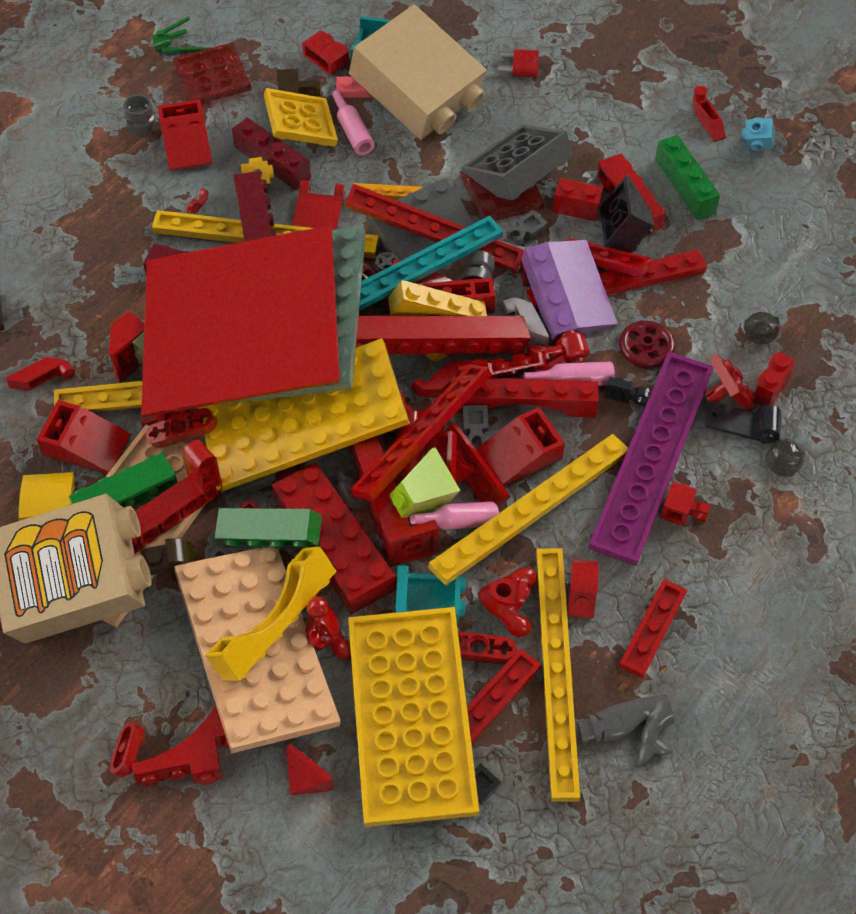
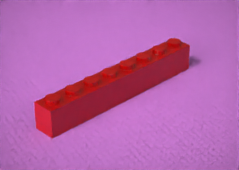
(445, 334)

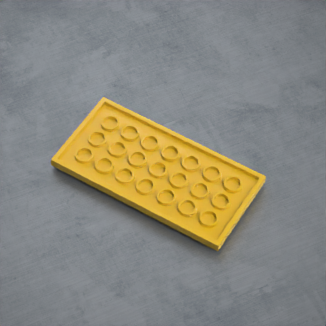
(285, 431)
(411, 718)

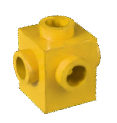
(257, 163)

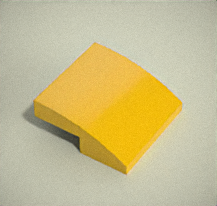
(44, 493)

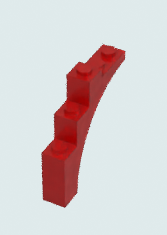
(193, 756)

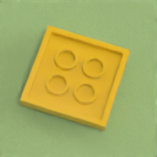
(300, 117)

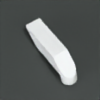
(534, 324)

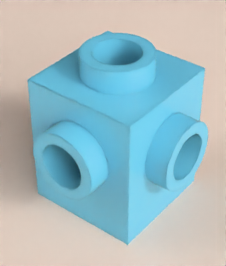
(759, 133)

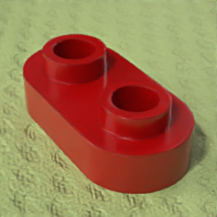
(126, 749)

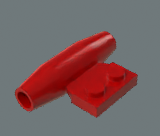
(443, 441)

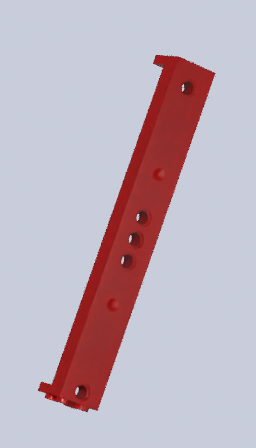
(398, 539)

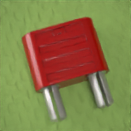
(524, 62)

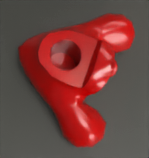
(507, 596)
(324, 628)

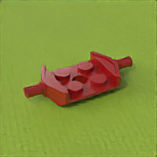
(536, 358)

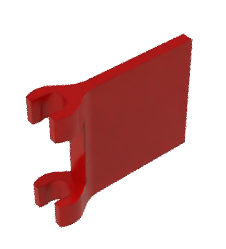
(318, 209)

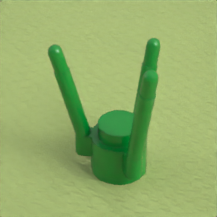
(162, 39)

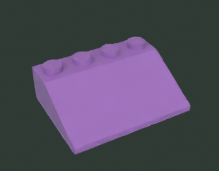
(567, 288)

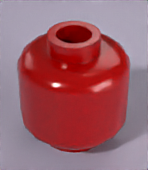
(574, 346)

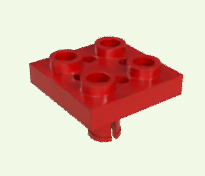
(730, 385)

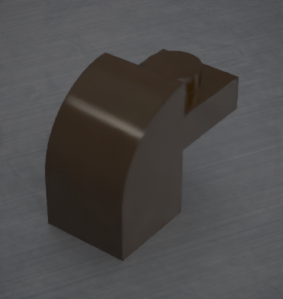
(289, 81)
(165, 557)

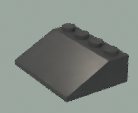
(519, 160)
(435, 199)

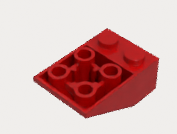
(184, 135)
(81, 438)
(522, 447)

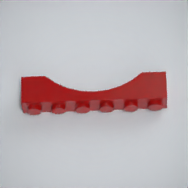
(566, 396)

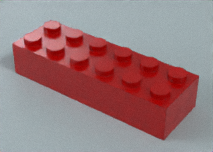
(360, 569)

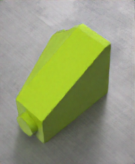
(425, 487)

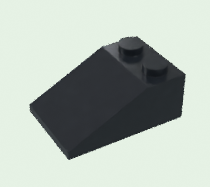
(625, 218)

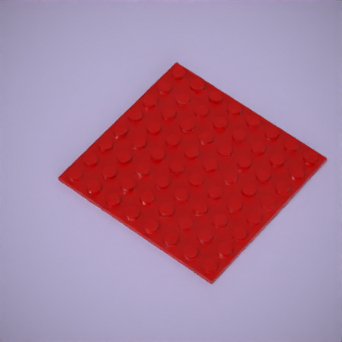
(240, 322)

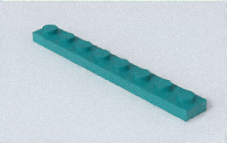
(429, 260)

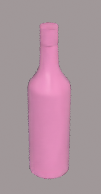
(353, 126)
(576, 371)
(459, 515)

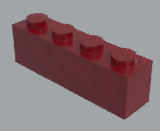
(257, 142)
(253, 206)

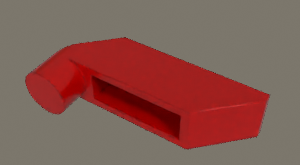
(707, 114)
(39, 373)
(439, 382)

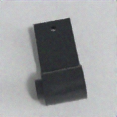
(759, 426)

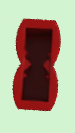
(325, 52)
(773, 379)

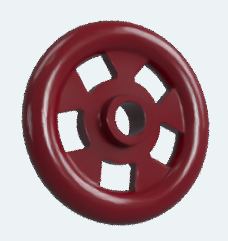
(642, 358)

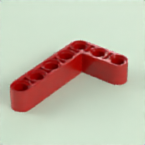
(182, 498)

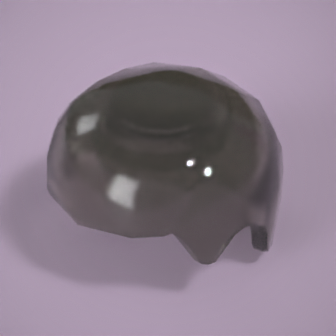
(762, 328)
(785, 457)

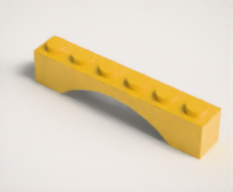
(304, 578)

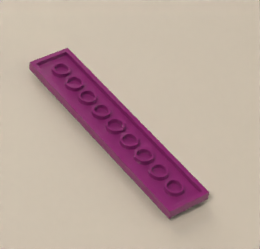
(651, 459)

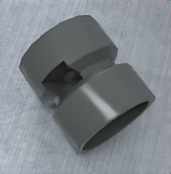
(139, 115)
(478, 265)

